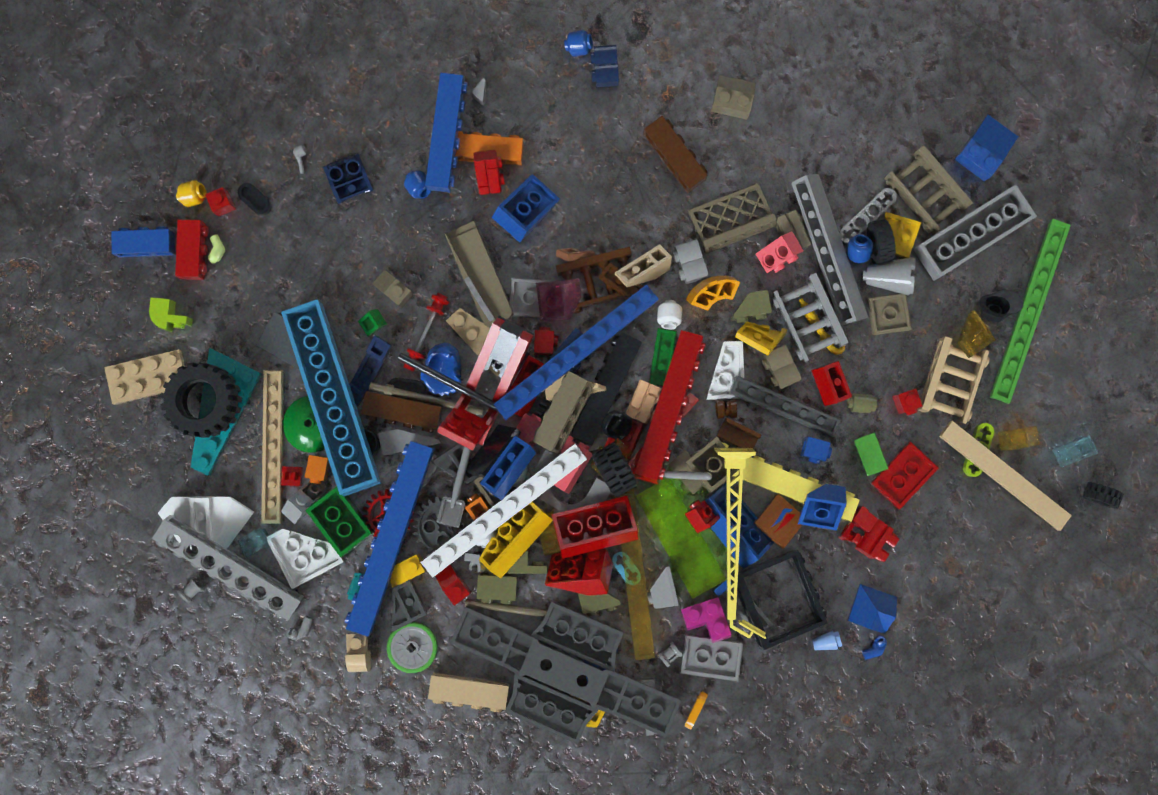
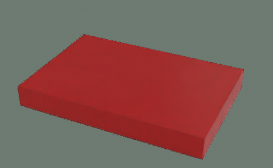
(905, 475)

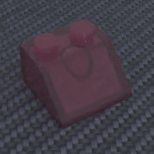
(558, 298)

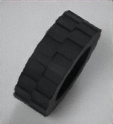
(883, 241)

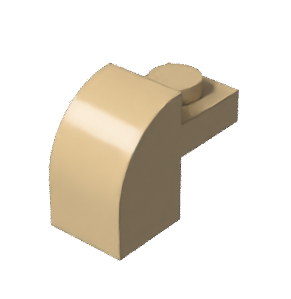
(358, 656)

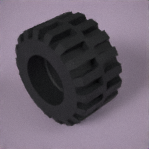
(614, 469)

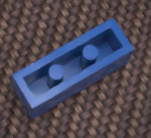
(143, 242)
(508, 467)

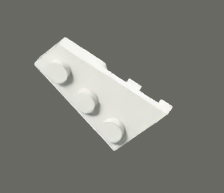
(729, 364)

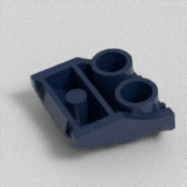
(347, 177)

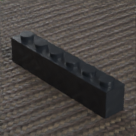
(612, 377)

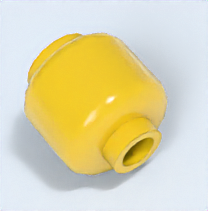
(191, 193)

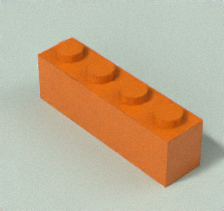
(509, 147)

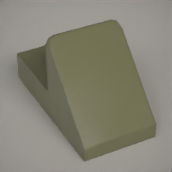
(522, 566)

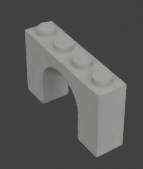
(598, 492)

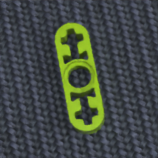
(978, 435)

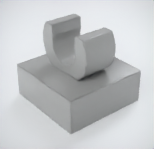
(474, 559)

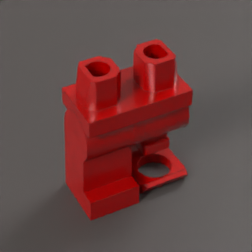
(875, 536)

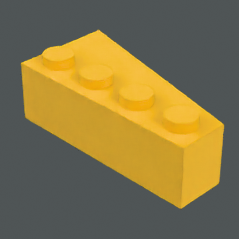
(514, 539)

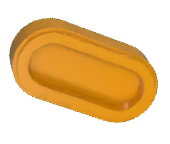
(696, 710)

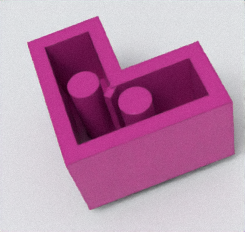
(709, 614)

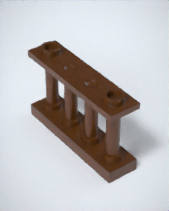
(585, 264)

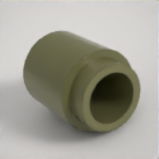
(862, 403)

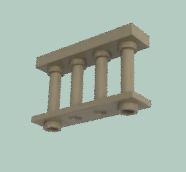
(946, 186)

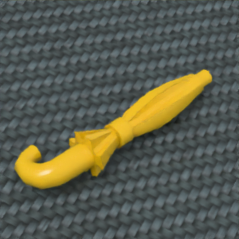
(812, 317)

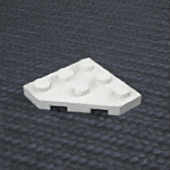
(302, 556)

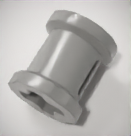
(190, 590)
(670, 654)

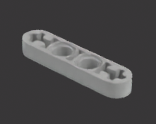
(867, 216)

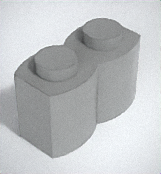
(690, 262)

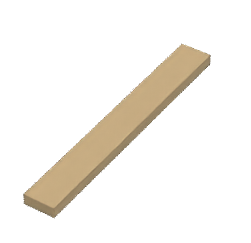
(272, 446)
(1005, 475)

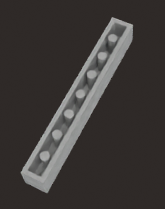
(829, 249)

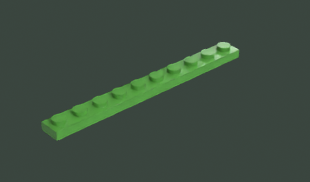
(1029, 315)

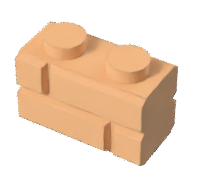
(643, 402)

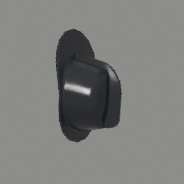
(999, 305)

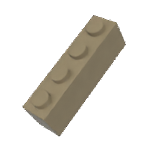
(563, 412)

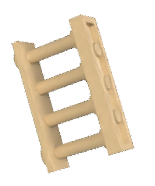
(934, 384)

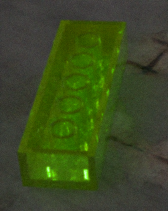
(679, 539)

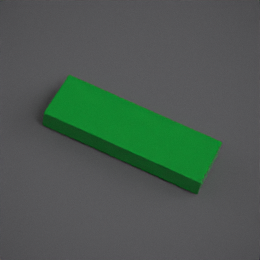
(662, 356)

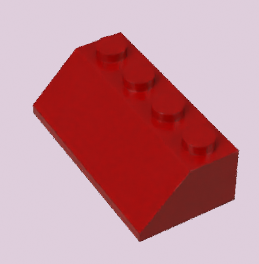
(595, 527)

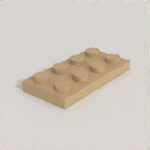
(142, 376)

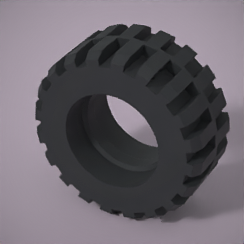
(177, 393)

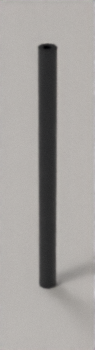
(447, 381)

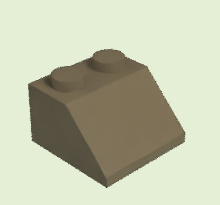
(733, 97)

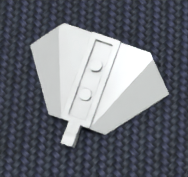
(212, 516)

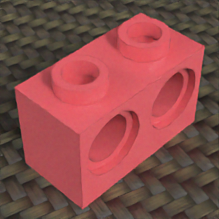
(776, 255)

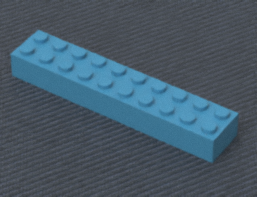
(331, 398)

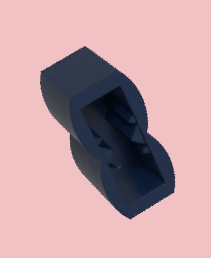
(606, 66)

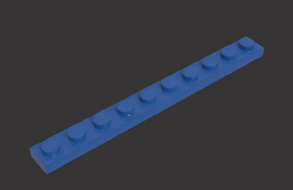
(575, 352)

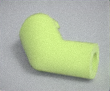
(218, 249)

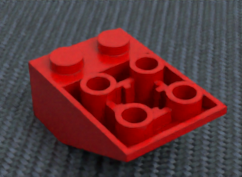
(581, 573)

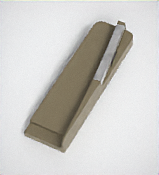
(479, 273)

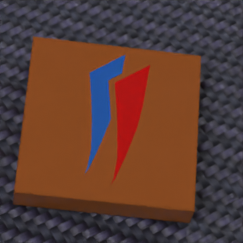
(779, 521)

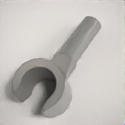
(298, 153)

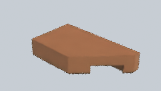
(573, 254)

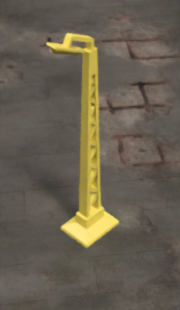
(735, 459)

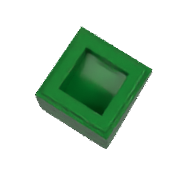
(372, 322)

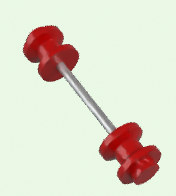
(436, 308)

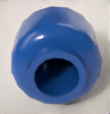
(578, 43)
(415, 184)
(859, 248)

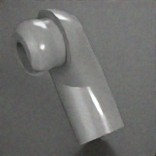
(300, 631)

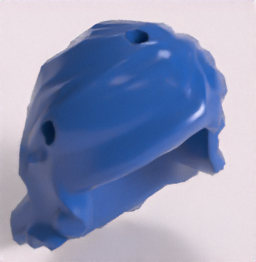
(445, 360)

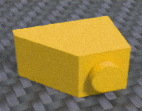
(407, 570)

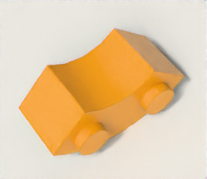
(712, 290)

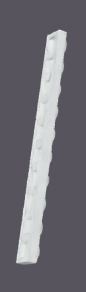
(504, 510)

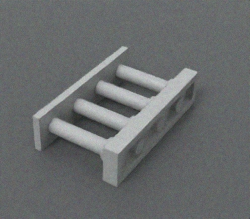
(829, 320)

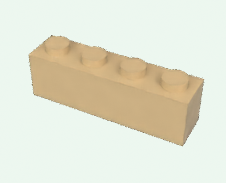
(468, 691)

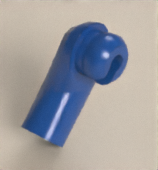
(877, 648)

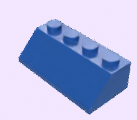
(752, 540)

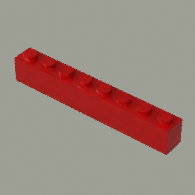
(669, 407)

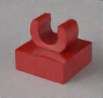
(291, 476)

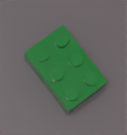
(340, 522)

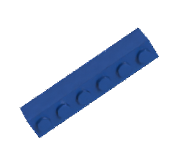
(445, 132)

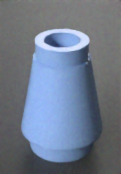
(827, 641)

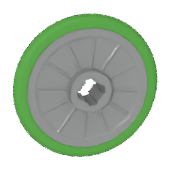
(403, 657)

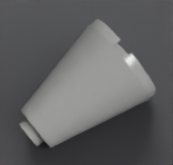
(892, 275)

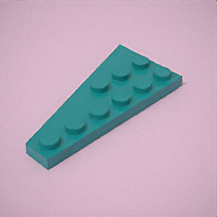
(208, 450)

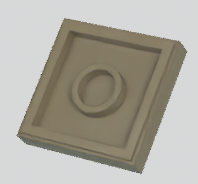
(889, 314)

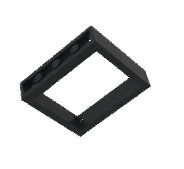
(810, 593)

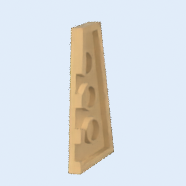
(470, 330)

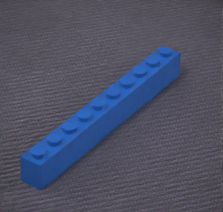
(390, 538)

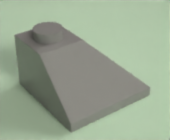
(662, 590)

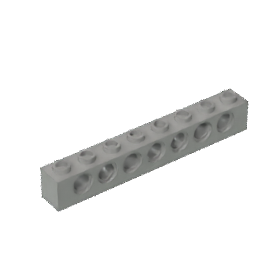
(223, 557)

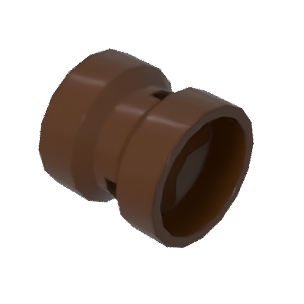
(726, 408)

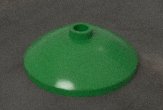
(295, 429)

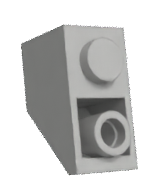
(302, 500)

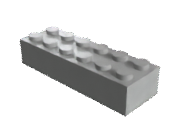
(974, 232)

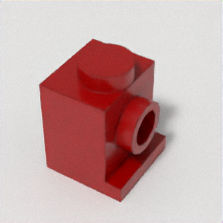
(701, 516)

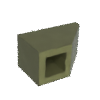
(754, 305)
(592, 604)

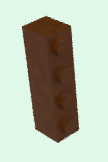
(675, 154)
(401, 410)

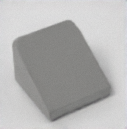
(479, 92)

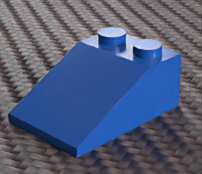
(986, 148)
(525, 208)

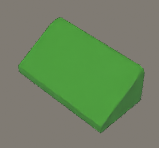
(871, 454)

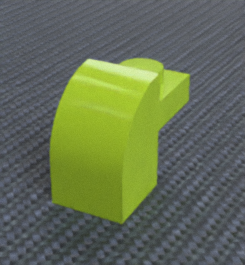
(163, 315)

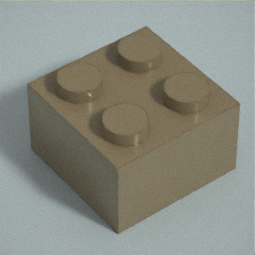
(709, 461)

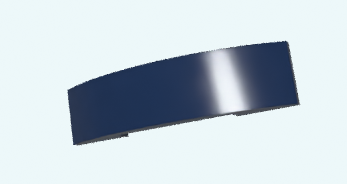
(369, 368)

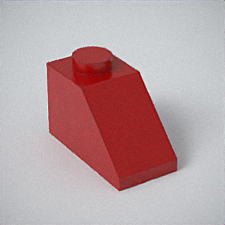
(452, 584)

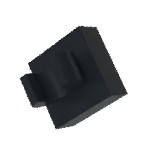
(540, 407)

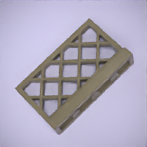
(736, 233)

